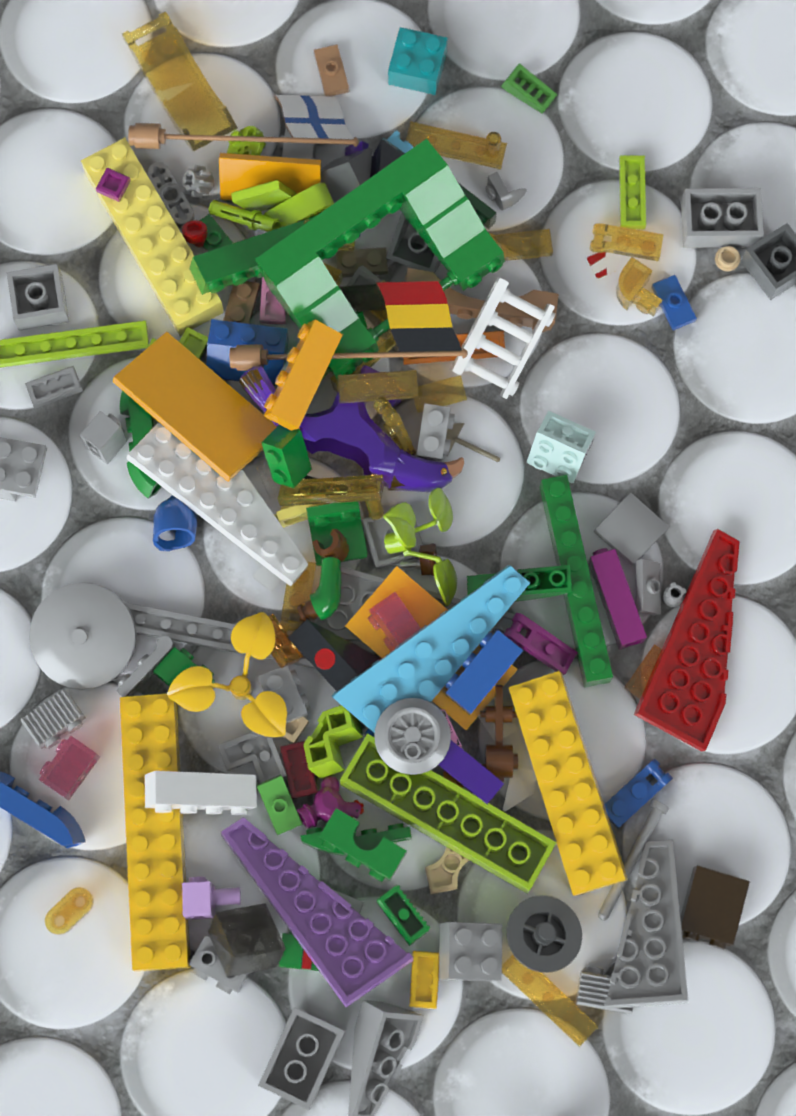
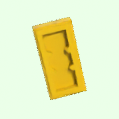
(424, 980)

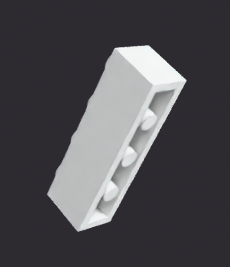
(200, 791)

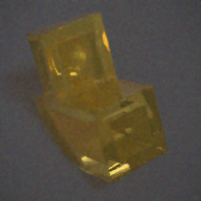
(631, 288)

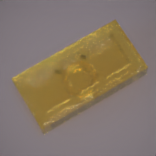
(441, 393)

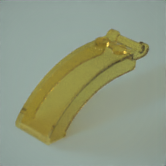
(179, 82)

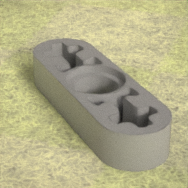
(170, 184)

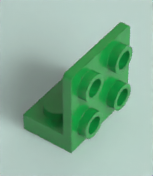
(338, 516)

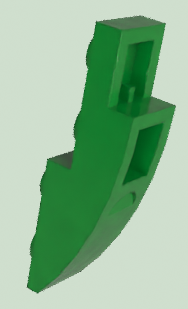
(543, 582)
(367, 840)

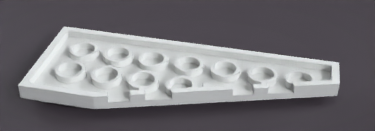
(229, 506)

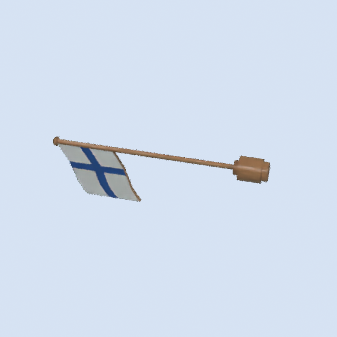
(306, 118)

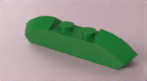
(138, 424)

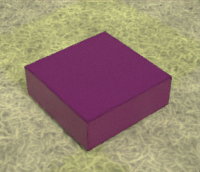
(113, 184)

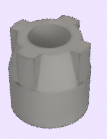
(671, 601)

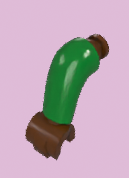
(328, 594)

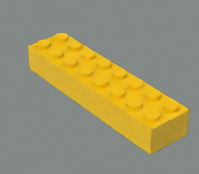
(567, 784)

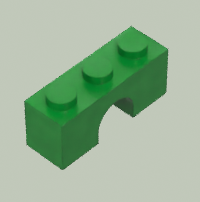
(381, 861)

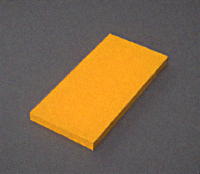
(195, 405)
(424, 610)

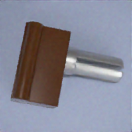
(425, 565)

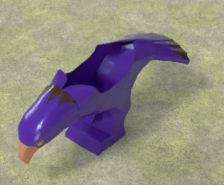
(352, 434)

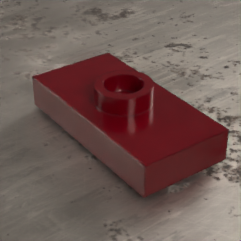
(299, 777)

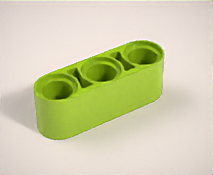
(302, 206)

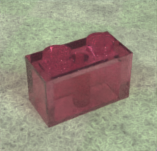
(393, 620)
(68, 767)

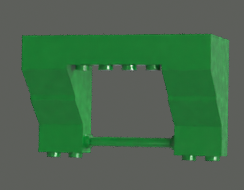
(434, 205)

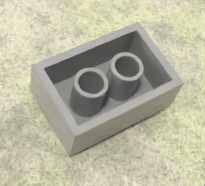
(721, 217)
(301, 1058)

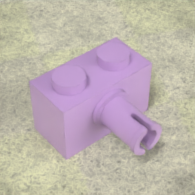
(202, 897)

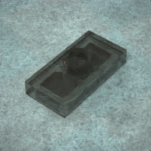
(364, 297)

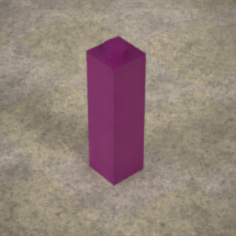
(616, 598)

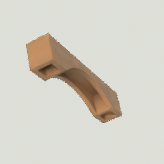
(469, 307)

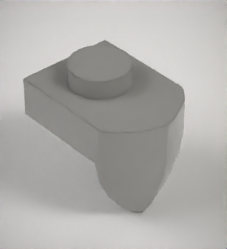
(497, 191)

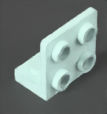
(560, 446)

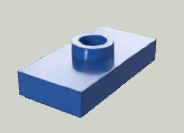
(674, 302)

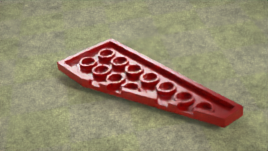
(691, 671)

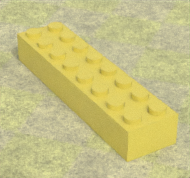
(153, 238)

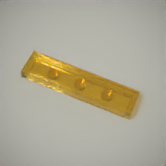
(550, 1000)

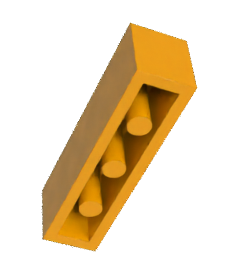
(303, 374)

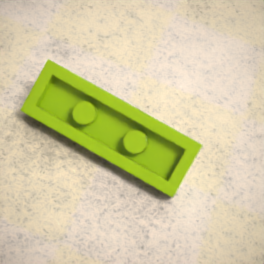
(632, 191)

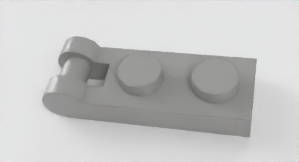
(132, 683)

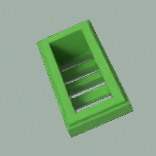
(517, 90)

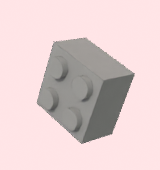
(37, 297)
(470, 951)

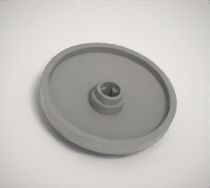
(83, 635)

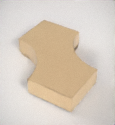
(444, 873)

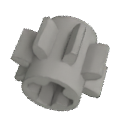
(198, 181)

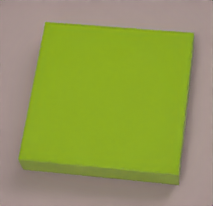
(262, 196)

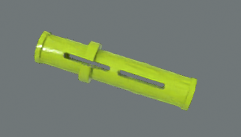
(244, 216)

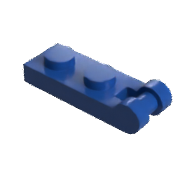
(636, 794)

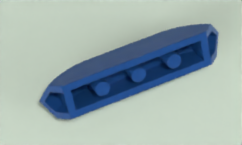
(57, 825)

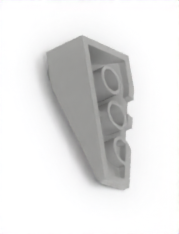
(380, 1043)

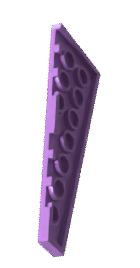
(335, 936)

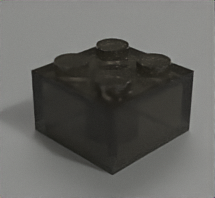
(246, 940)

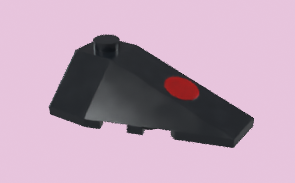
(331, 654)

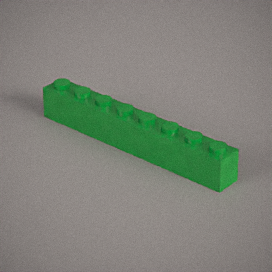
(581, 602)

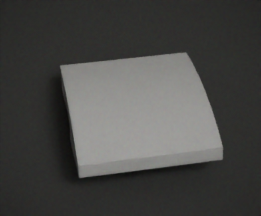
(631, 529)

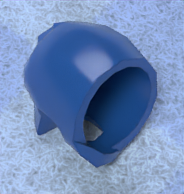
(176, 516)

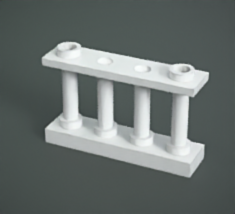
(490, 317)

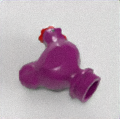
(326, 802)

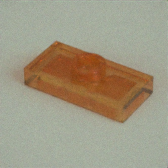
(284, 650)
(641, 676)

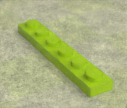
(73, 343)

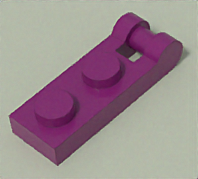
(540, 644)

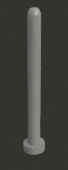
(630, 862)

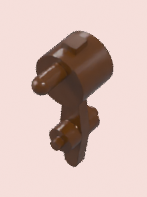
(499, 756)

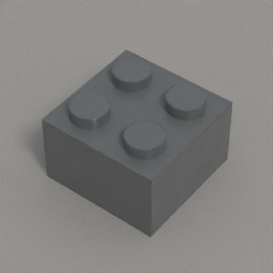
(773, 261)

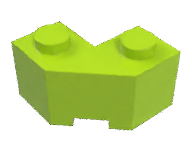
(334, 729)

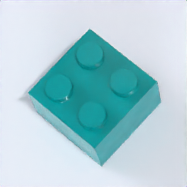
(417, 61)

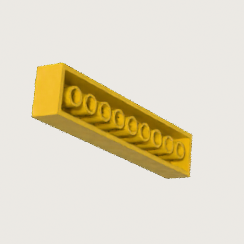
(153, 838)

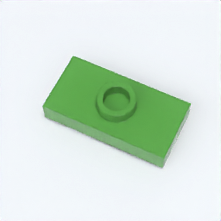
(279, 804)

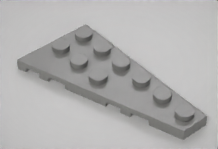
(651, 947)

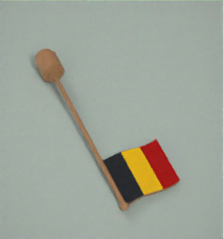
(416, 319)

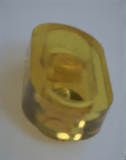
(68, 909)

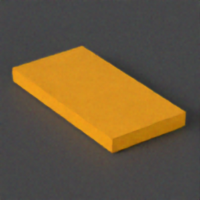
(247, 171)

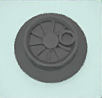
(544, 934)

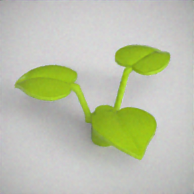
(403, 521)

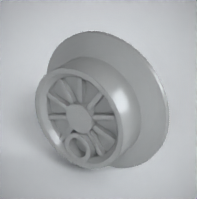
(412, 736)

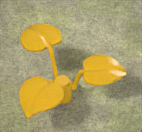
(263, 715)

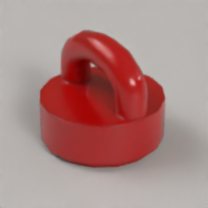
(195, 233)

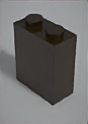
(713, 907)

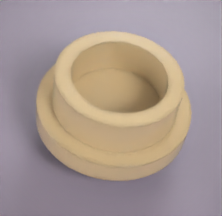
(727, 258)

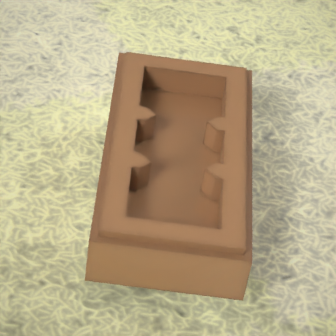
(331, 70)

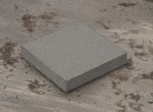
(375, 532)

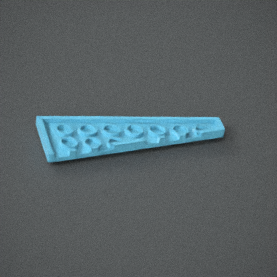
(433, 653)

